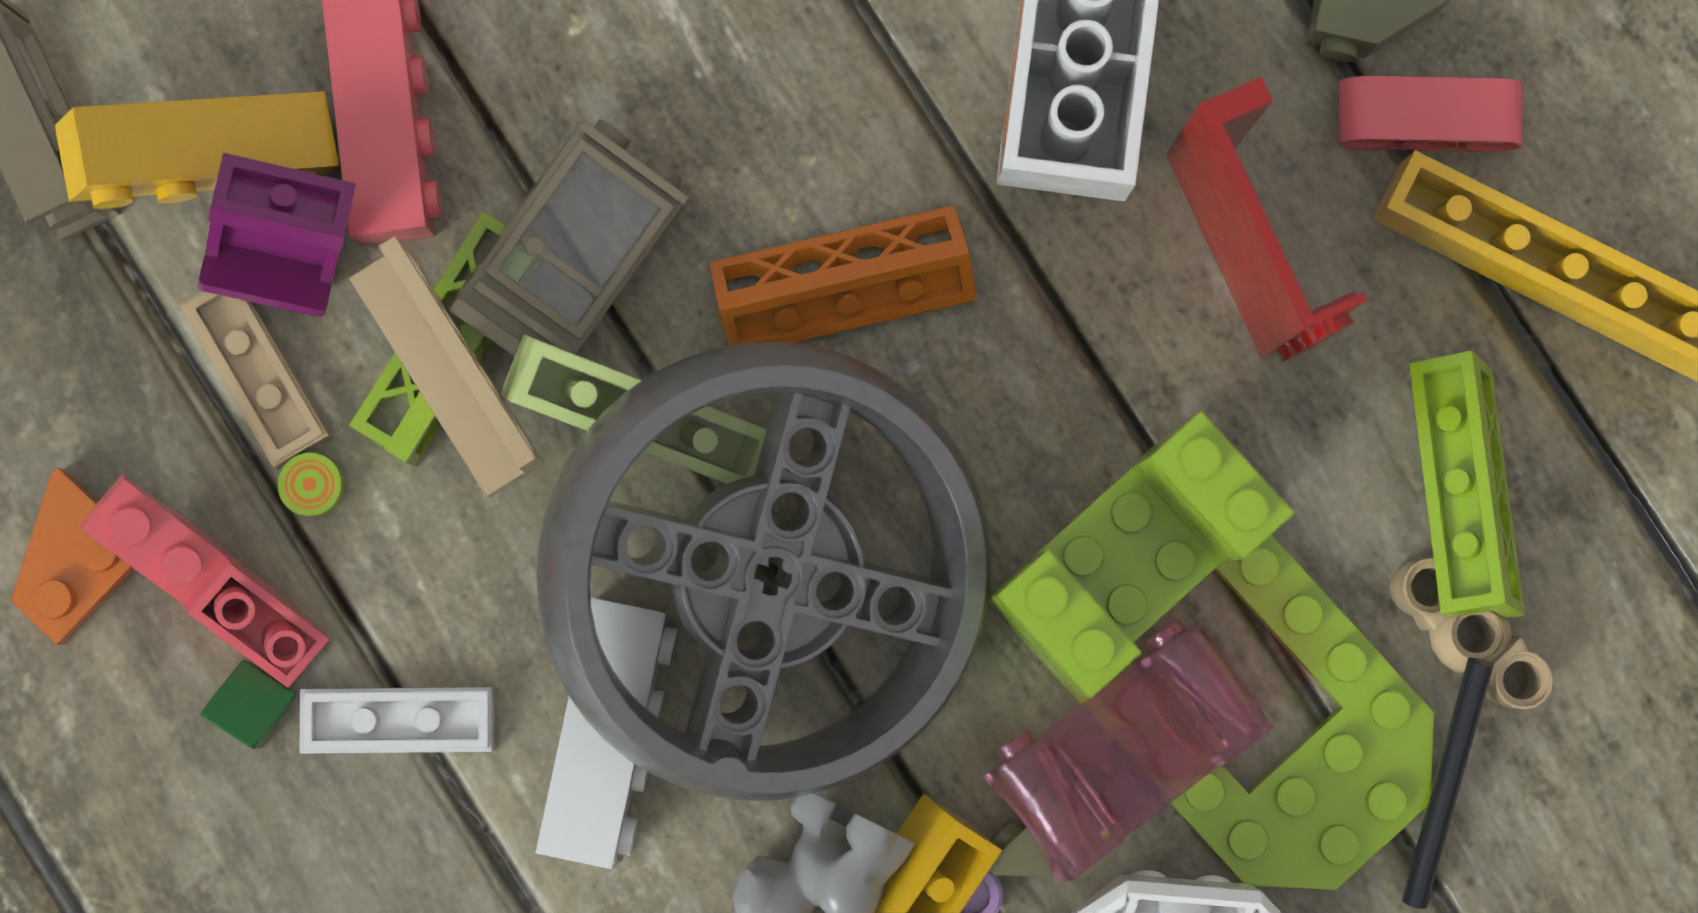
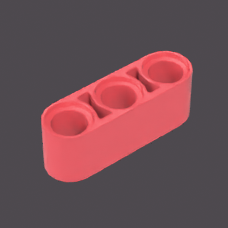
(1430, 113)

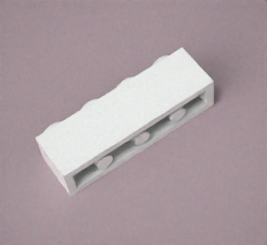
(590, 779)

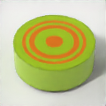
(311, 484)

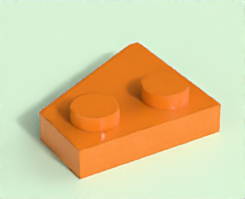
(64, 568)

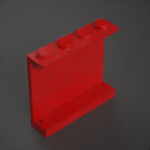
(1241, 232)

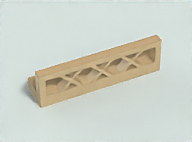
(445, 369)

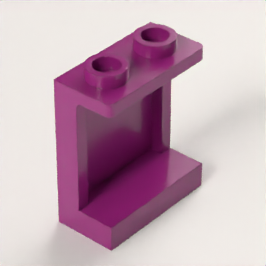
(275, 235)

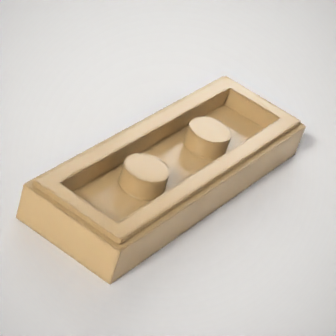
(257, 375)

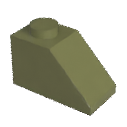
(1363, 26)

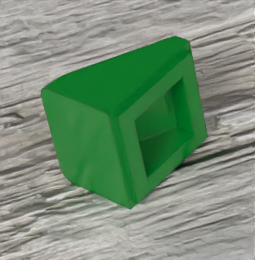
(249, 705)

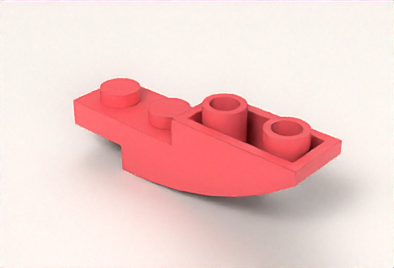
(205, 579)

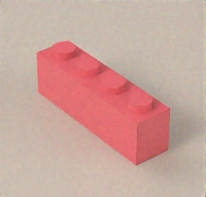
(380, 118)

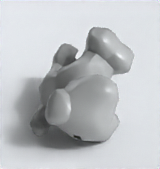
(822, 865)

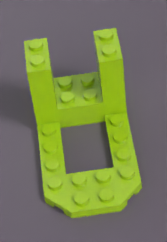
(1141, 550)

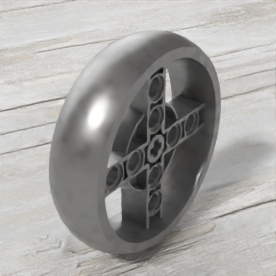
(938, 614)

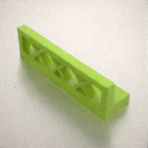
(419, 423)
(1466, 486)

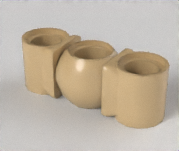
(1496, 645)

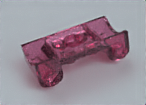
(1128, 749)

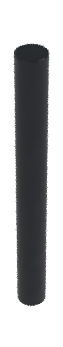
(1447, 782)

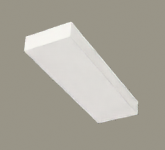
(397, 720)

